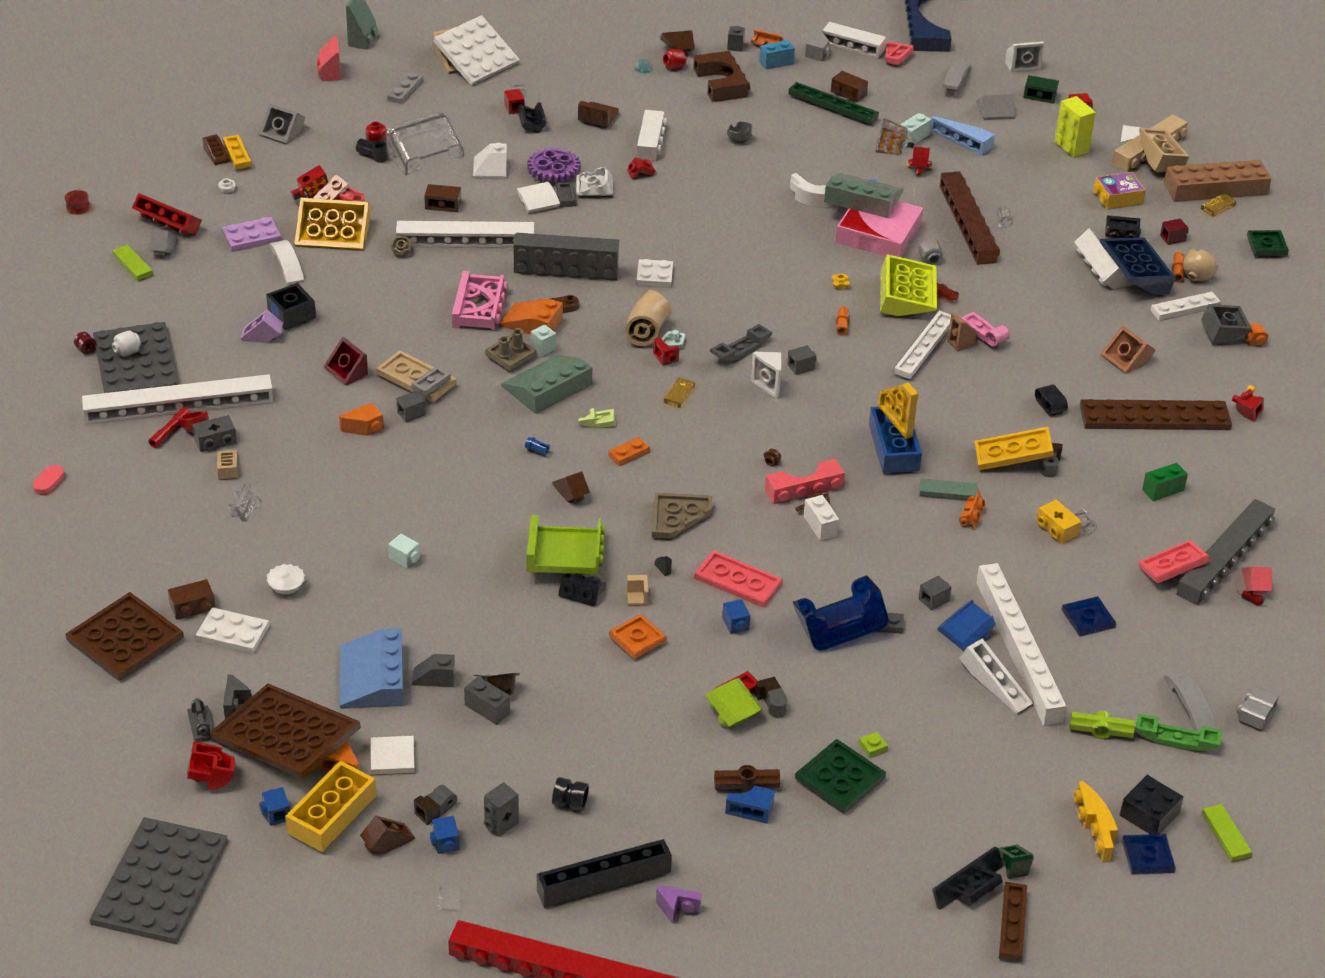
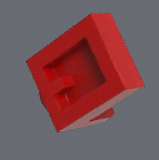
(664, 353)

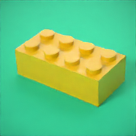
(331, 806)

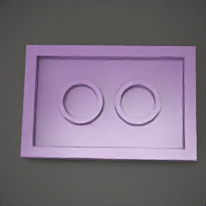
(251, 234)

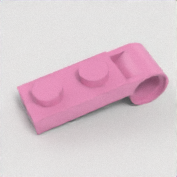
(986, 331)

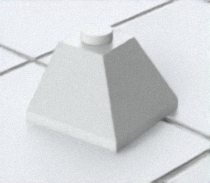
(491, 162)

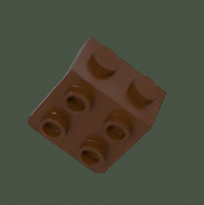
(596, 113)

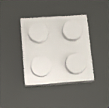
(654, 273)

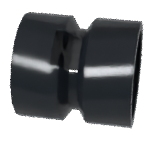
(570, 794)

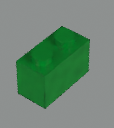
(1164, 481)

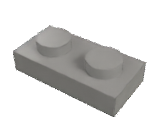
(431, 381)

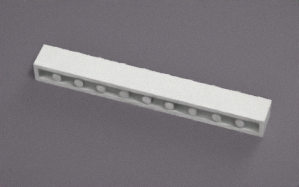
(171, 399)
(1021, 645)

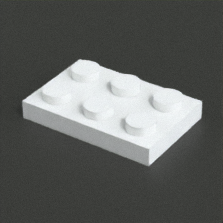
(232, 630)

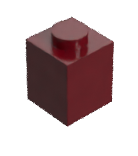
(1174, 231)

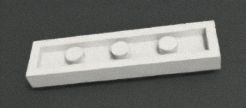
(1184, 306)

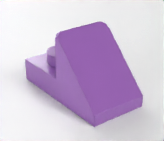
(675, 899)

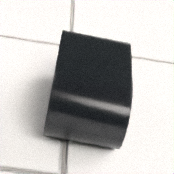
(1051, 399)

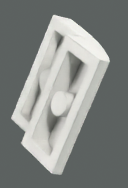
(538, 197)

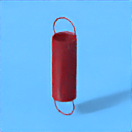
(1251, 597)

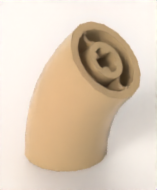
(646, 318)

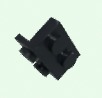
(532, 118)
(1122, 227)
(581, 588)

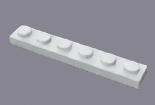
(923, 345)

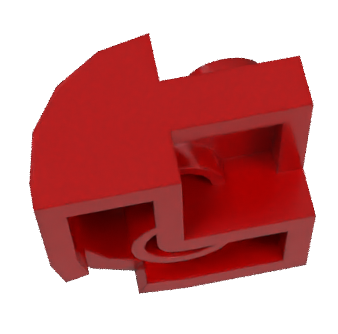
(210, 765)

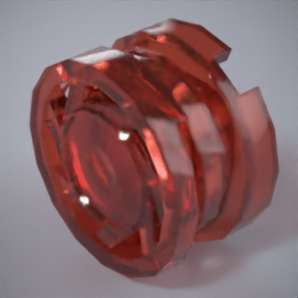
(77, 202)

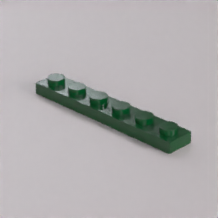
(833, 103)

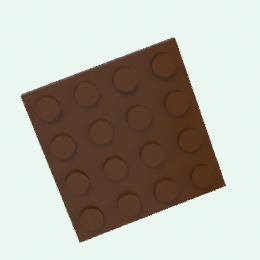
(124, 635)

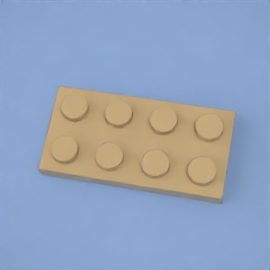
(406, 369)

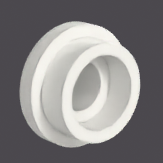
(226, 186)

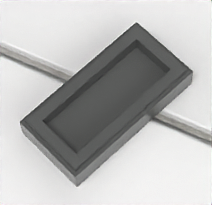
(566, 194)

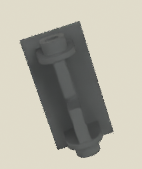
(200, 719)

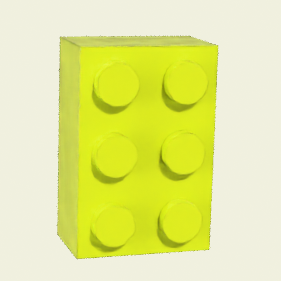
(1074, 126)

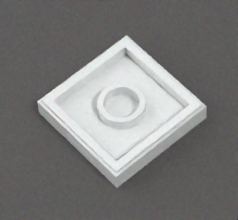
(392, 755)

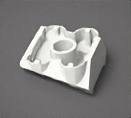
(595, 183)

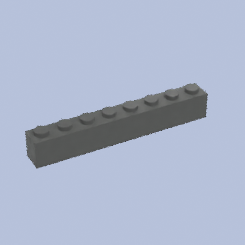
(1226, 552)

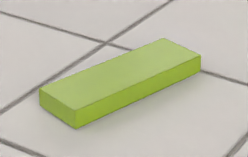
(132, 262)
(1226, 832)

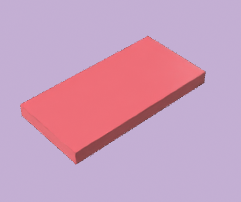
(738, 578)

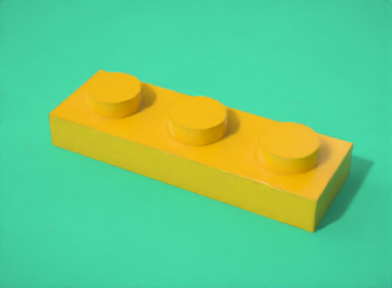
(237, 152)

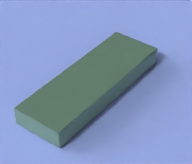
(947, 489)

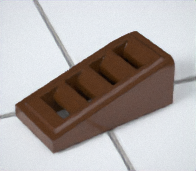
(214, 148)

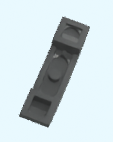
(752, 341)

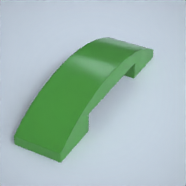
(1178, 737)

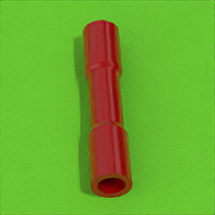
(162, 434)

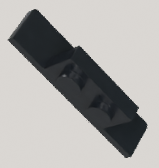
(971, 881)

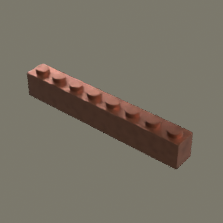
(969, 218)

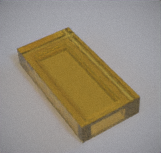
(1218, 204)
(679, 392)

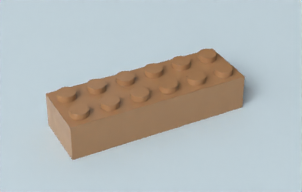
(1214, 179)

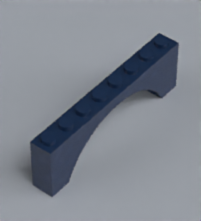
(923, 33)

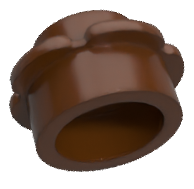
(772, 457)

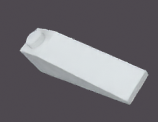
(994, 676)

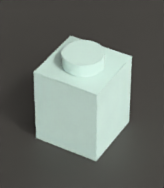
(543, 340)
(403, 551)

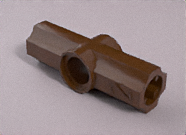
(746, 778)

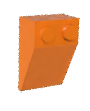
(534, 314)

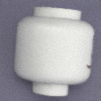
(126, 343)

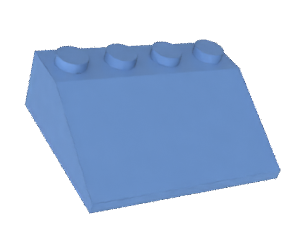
(372, 670)

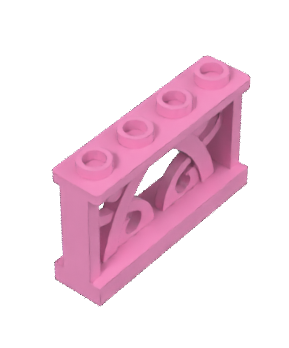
(476, 283)

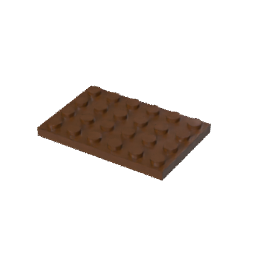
(285, 730)

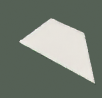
(1129, 132)

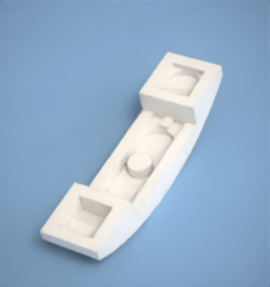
(288, 261)

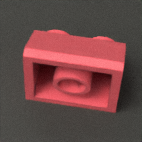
(329, 61)

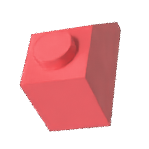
(1257, 579)

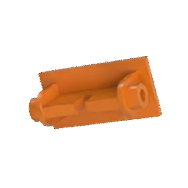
(762, 37)
(973, 511)

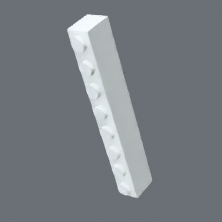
(462, 233)

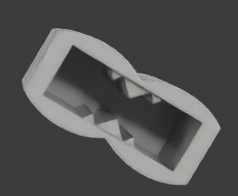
(1258, 707)

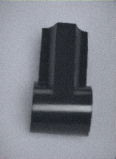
(375, 149)

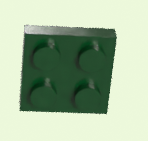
(1267, 243)

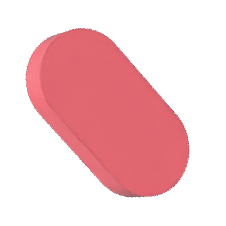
(48, 479)

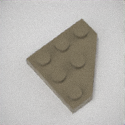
(678, 512)

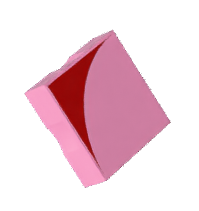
(880, 233)

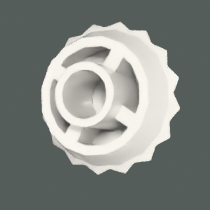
(285, 578)

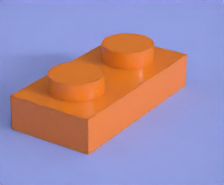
(629, 451)

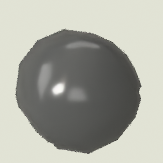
(740, 132)

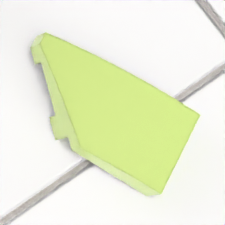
(599, 419)

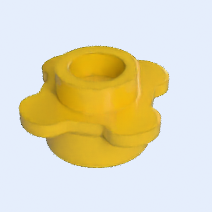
(840, 281)

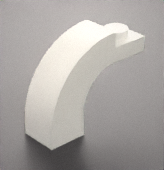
(808, 193)

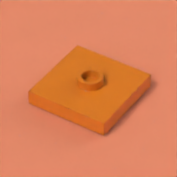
(637, 636)

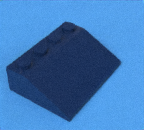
(1140, 264)

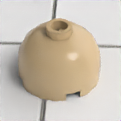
(1199, 265)

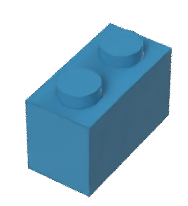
(777, 54)

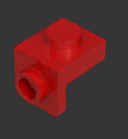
(639, 165)

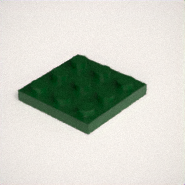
(840, 775)

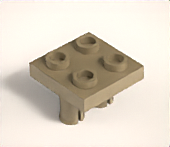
(511, 350)

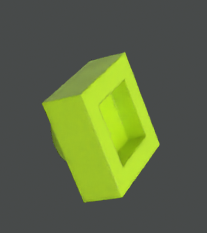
(873, 744)

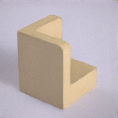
(637, 590)

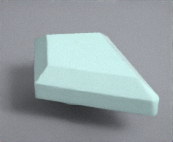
(674, 338)

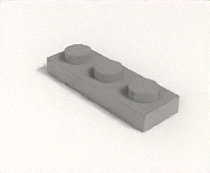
(405, 87)

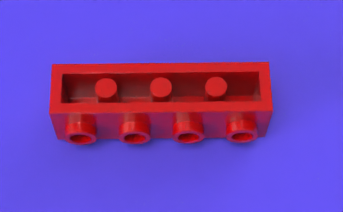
(167, 214)

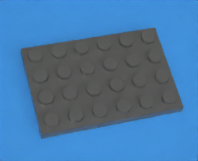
(147, 368)
(159, 880)

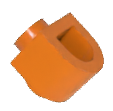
(1257, 335)

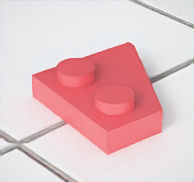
(897, 52)

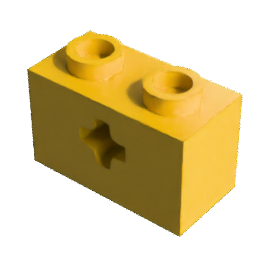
(1058, 521)

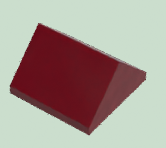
(347, 362)

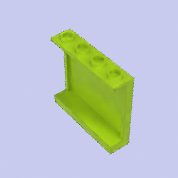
(564, 548)

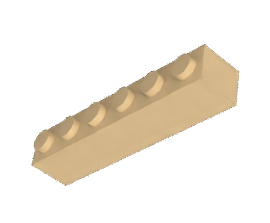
(1133, 153)

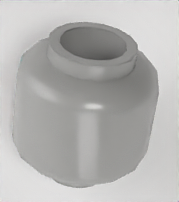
(930, 251)

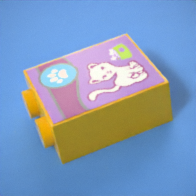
(1119, 190)

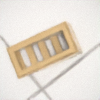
(227, 464)

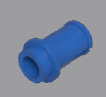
(537, 446)

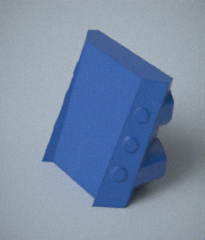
(967, 625)

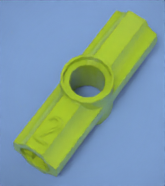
(1102, 724)

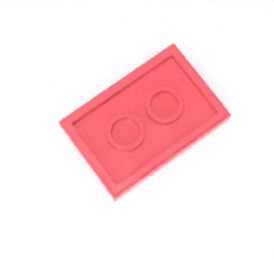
(1174, 561)

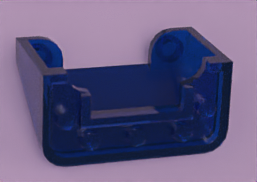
(846, 618)

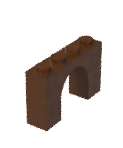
(724, 64)

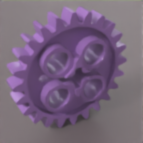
(553, 165)

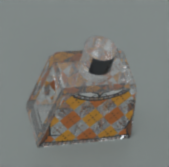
(893, 138)

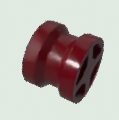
(85, 342)

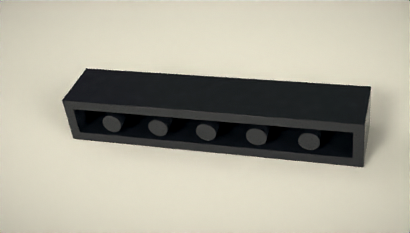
(604, 873)

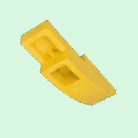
(1097, 817)

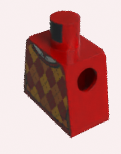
(310, 183)

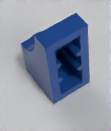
(752, 805)

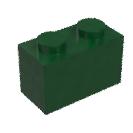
(1041, 89)

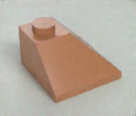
(1127, 350)

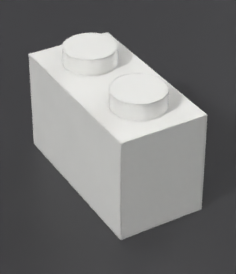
(821, 517)

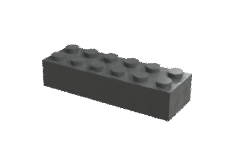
(566, 256)

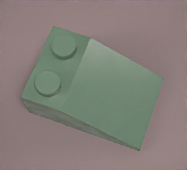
(360, 24)

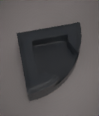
(664, 565)

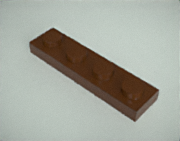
(1013, 921)

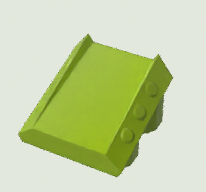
(733, 703)

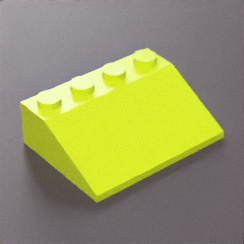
(907, 287)

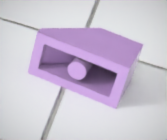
(262, 328)

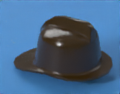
(504, 682)

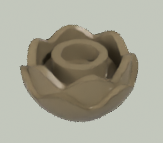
(401, 241)

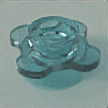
(643, 66)

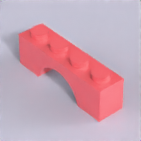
(785, 487)

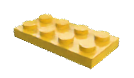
(1014, 448)

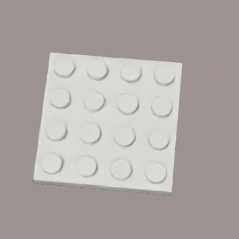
(476, 50)

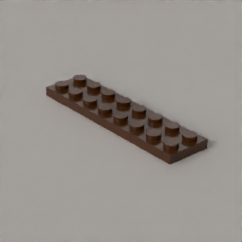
(1155, 414)

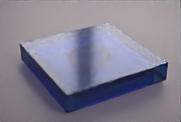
(1088, 616)
(1148, 854)

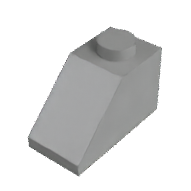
(817, 46)
(161, 242)

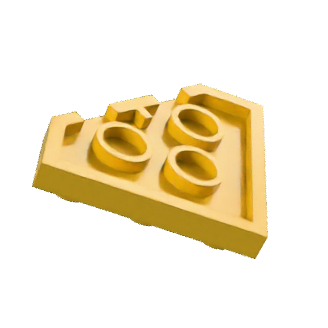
(900, 407)

